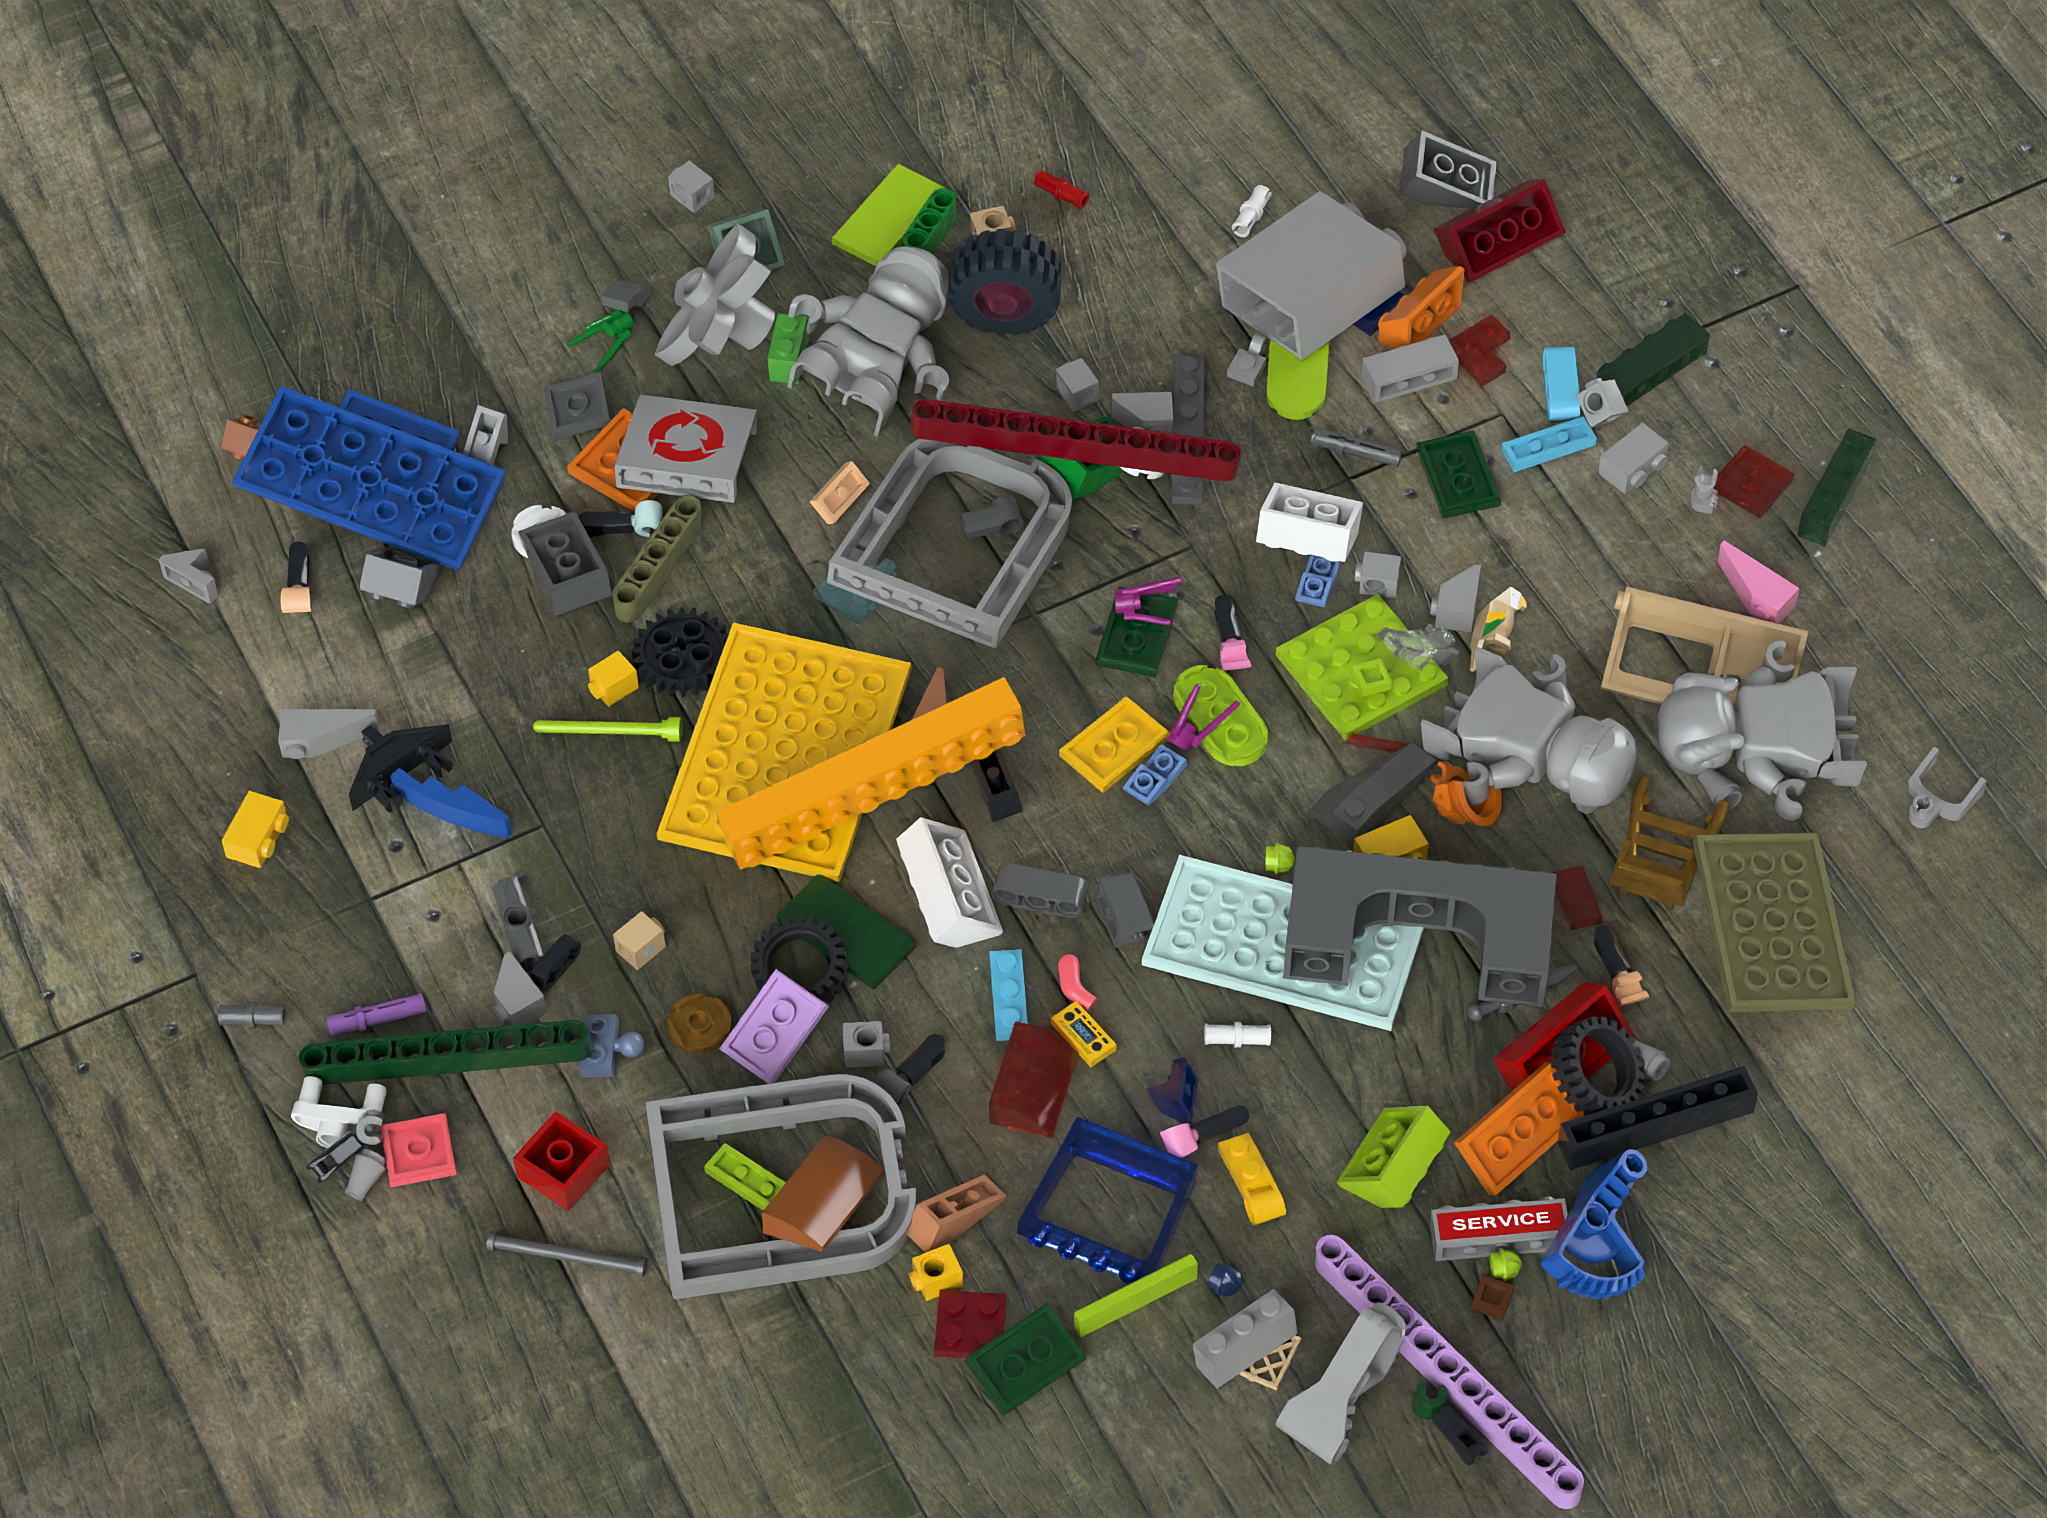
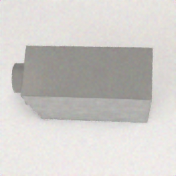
(1312, 274)

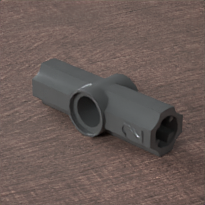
(515, 910)

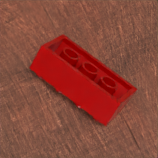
(1536, 1043)

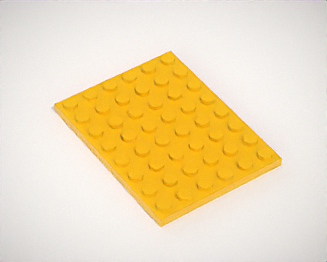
(770, 715)

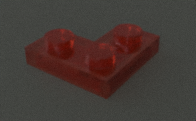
(1475, 349)

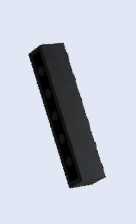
(1657, 1117)

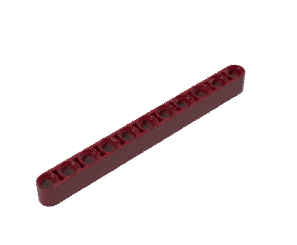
(1075, 440)

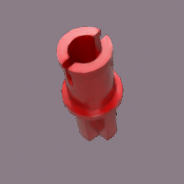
(1061, 189)

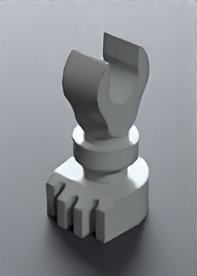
(1703, 496)

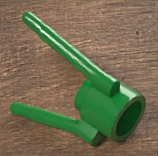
(613, 324)

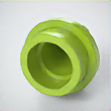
(1279, 858)
(1504, 1264)

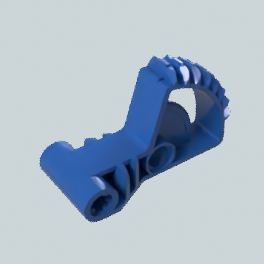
(1594, 1234)

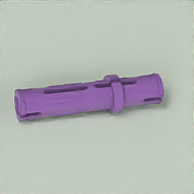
(368, 1016)

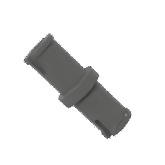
(252, 1015)

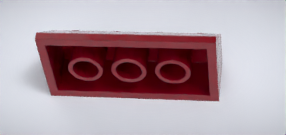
(1501, 229)

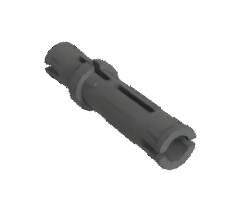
(1355, 446)

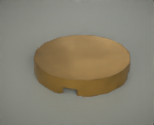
(699, 1024)

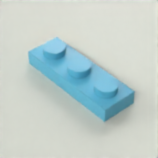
(1548, 444)
(1007, 991)

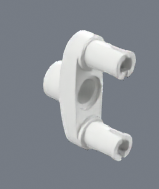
(333, 1121)

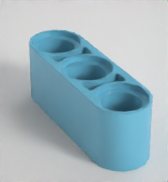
(1561, 383)

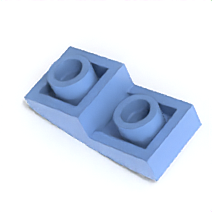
(1317, 581)
(1156, 776)

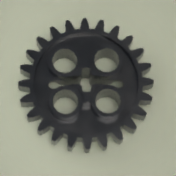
(681, 651)

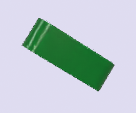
(932, 221)

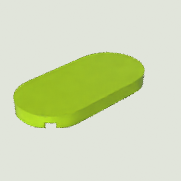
(1296, 385)
(1242, 735)

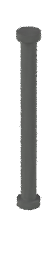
(567, 1254)

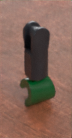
(1448, 1423)

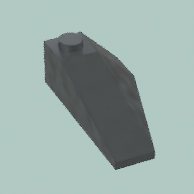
(1372, 794)

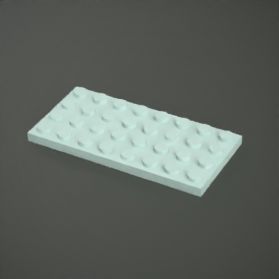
(1233, 934)

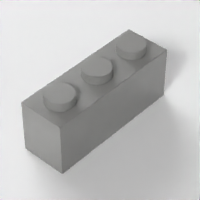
(1409, 368)
(1245, 1338)

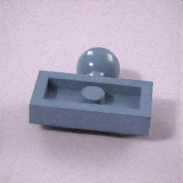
(605, 1043)

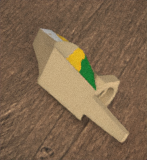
(1495, 624)

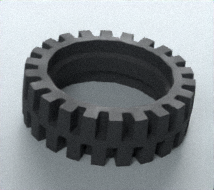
(795, 930)
(1622, 1055)

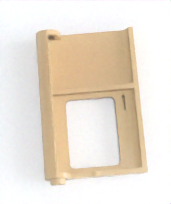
(1736, 641)

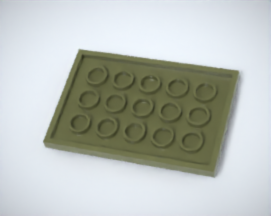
(1773, 922)

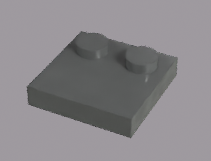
(577, 405)

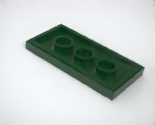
(869, 941)

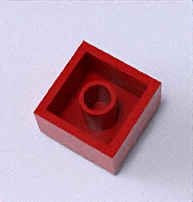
(561, 1161)

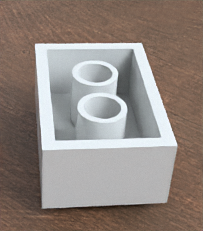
(1309, 522)

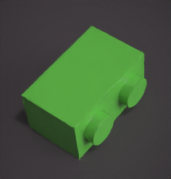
(786, 346)

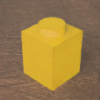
(612, 679)

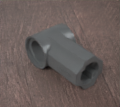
(1000, 517)

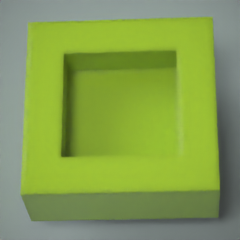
(1371, 677)

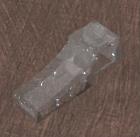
(1421, 645)

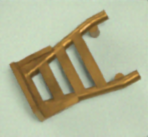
(1652, 878)

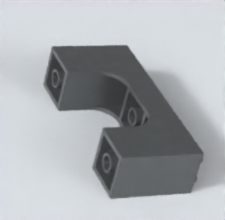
(1496, 907)

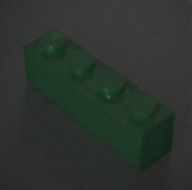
(1656, 358)
(1836, 487)

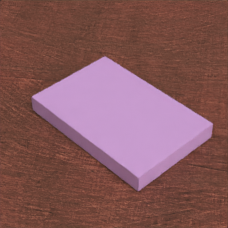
(774, 1027)

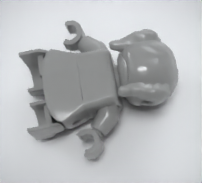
(1769, 727)

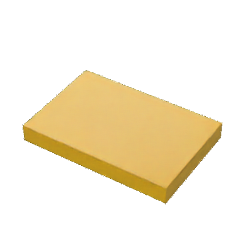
(1114, 744)

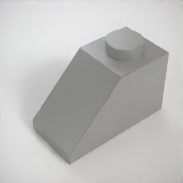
(1144, 410)
(1457, 601)
(516, 994)

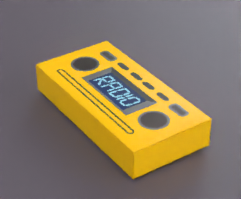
(1083, 1034)

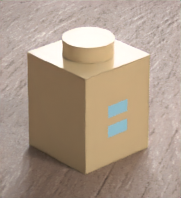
(640, 940)

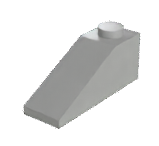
(318, 731)

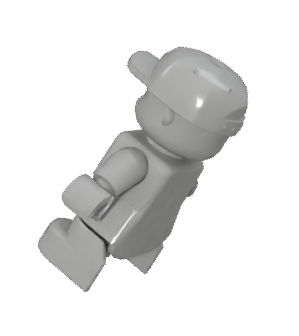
(878, 332)
(1529, 732)

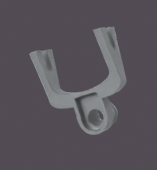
(1931, 805)

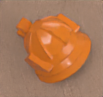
(1451, 799)

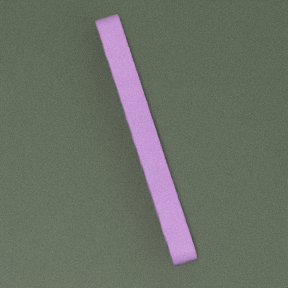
(1463, 1377)

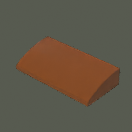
(821, 1194)

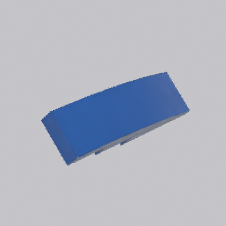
(458, 807)

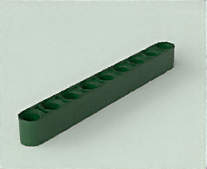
(459, 1059)

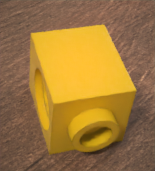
(938, 1260)

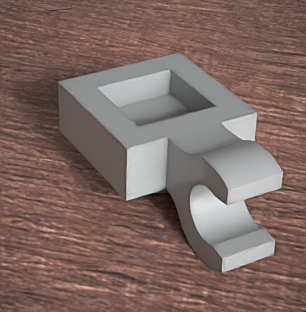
(1249, 364)

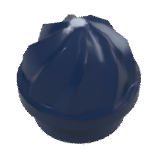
(1225, 1280)

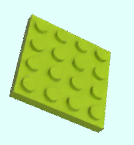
(1324, 661)

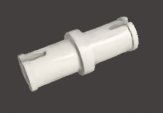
(1251, 211)
(1237, 1034)

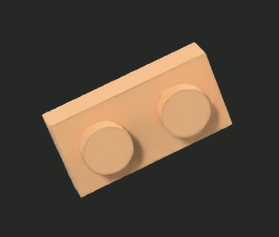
(839, 492)

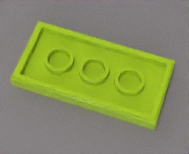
(885, 215)

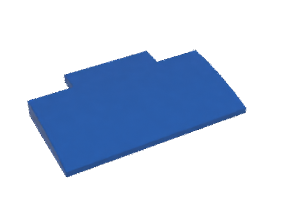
(372, 473)

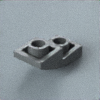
(625, 295)

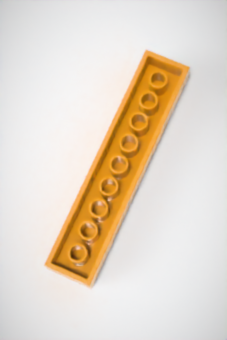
(872, 774)

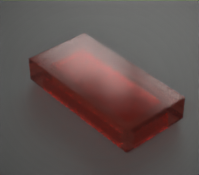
(1577, 898)

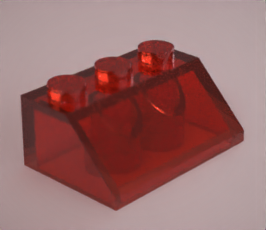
(1032, 1081)

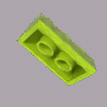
(1394, 1156)

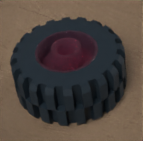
(1004, 282)

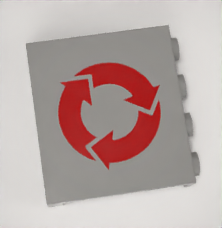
(684, 448)

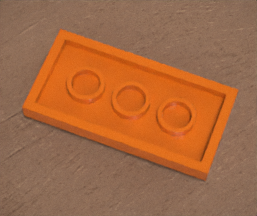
(1517, 1130)

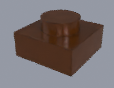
(1492, 1297)

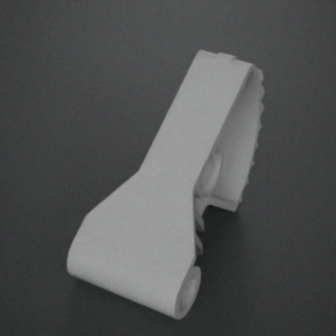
(1320, 1413)

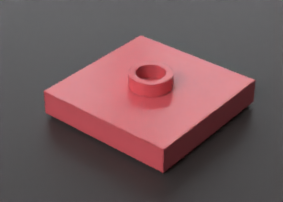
(418, 1150)

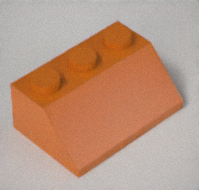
(1423, 309)

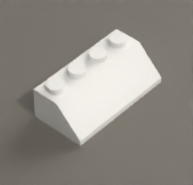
(948, 883)

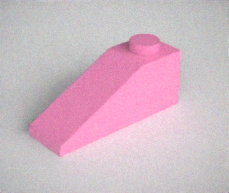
(1759, 588)

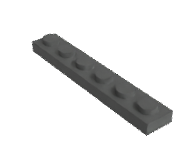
(1188, 420)

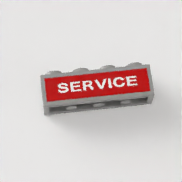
(1485, 1228)

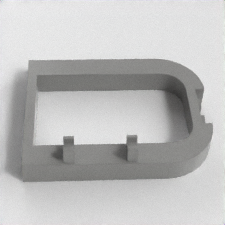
(888, 510)
(784, 1106)

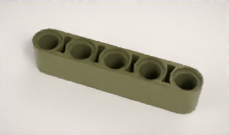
(657, 558)

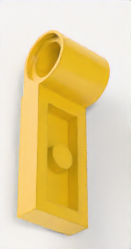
(1252, 1178)

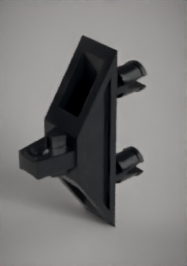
(397, 750)

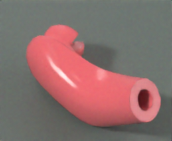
(1070, 982)

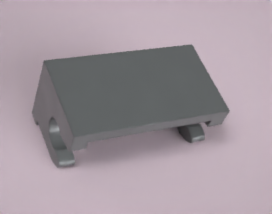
(1123, 909)

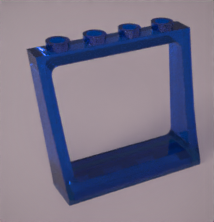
(1124, 1156)

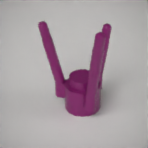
(1129, 599)
(1183, 733)

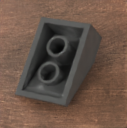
(1445, 173)
(565, 563)

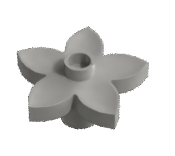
(719, 302)

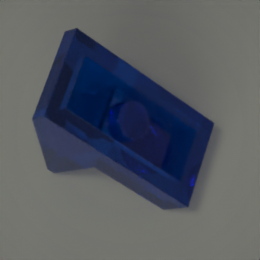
(1179, 1094)

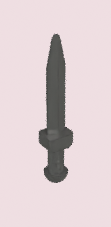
(1555, 975)

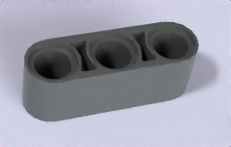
(1040, 890)

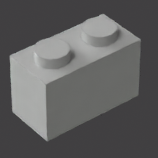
(1634, 458)

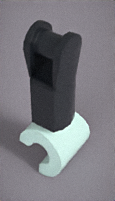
(647, 515)

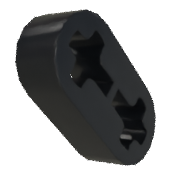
(555, 961)

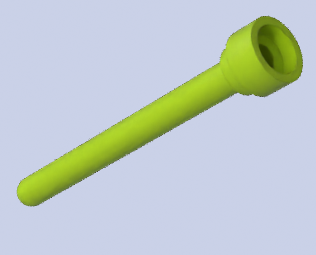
(670, 729)

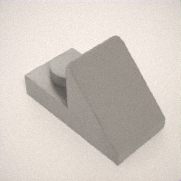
(486, 434)
(189, 572)

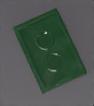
(1458, 474)
(1137, 644)
(1025, 1359)

